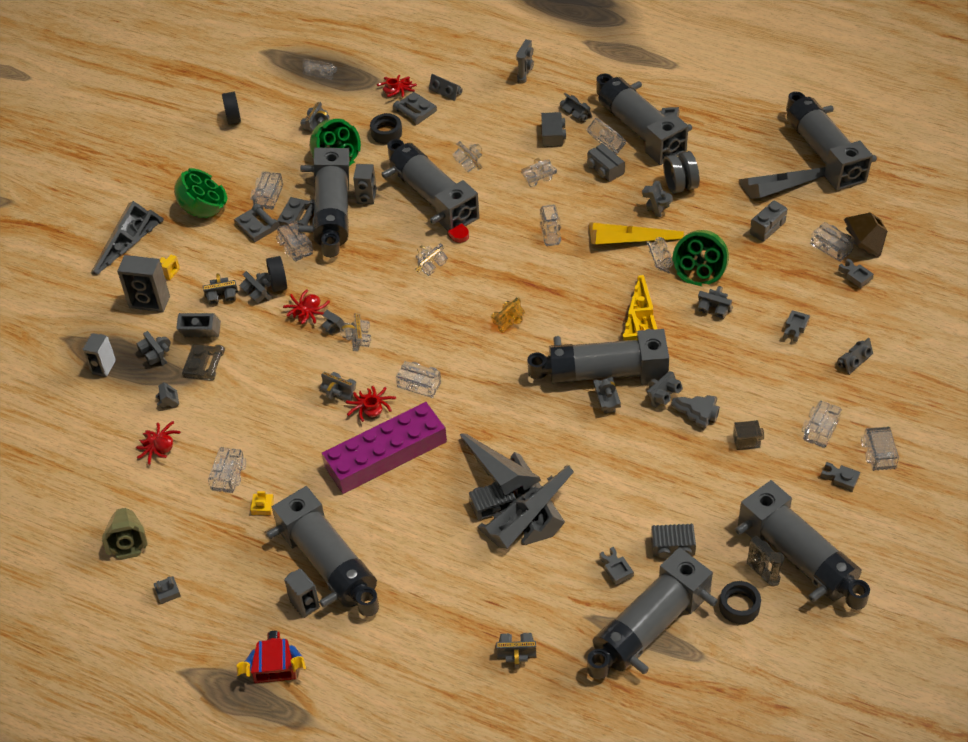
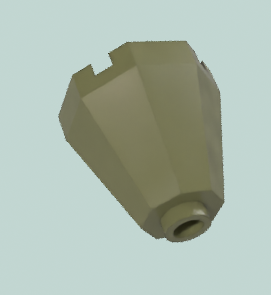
(124, 535)

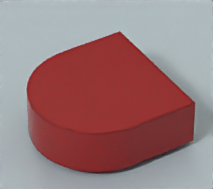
(459, 233)

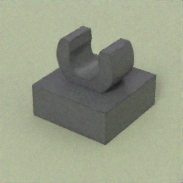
(333, 322)
(167, 396)
(167, 590)

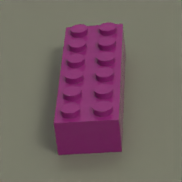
(384, 447)

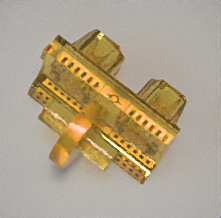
(510, 314)

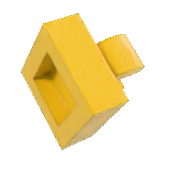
(170, 266)
(262, 503)

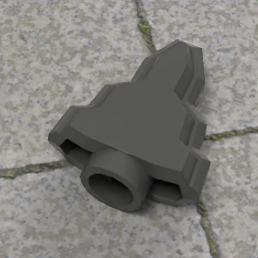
(698, 409)

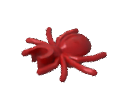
(393, 86)
(306, 307)
(370, 403)
(159, 441)

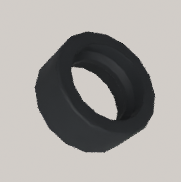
(231, 107)
(385, 119)
(277, 273)
(742, 588)

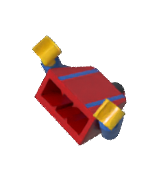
(272, 660)

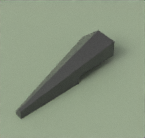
(765, 185)
(129, 230)
(502, 470)
(517, 516)
(546, 522)

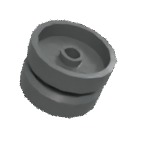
(681, 172)

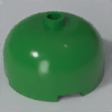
(336, 134)
(199, 194)
(690, 250)

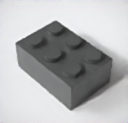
(143, 283)

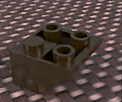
(867, 232)

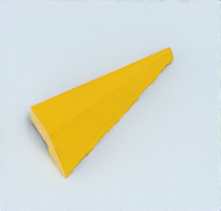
(610, 233)
(640, 312)

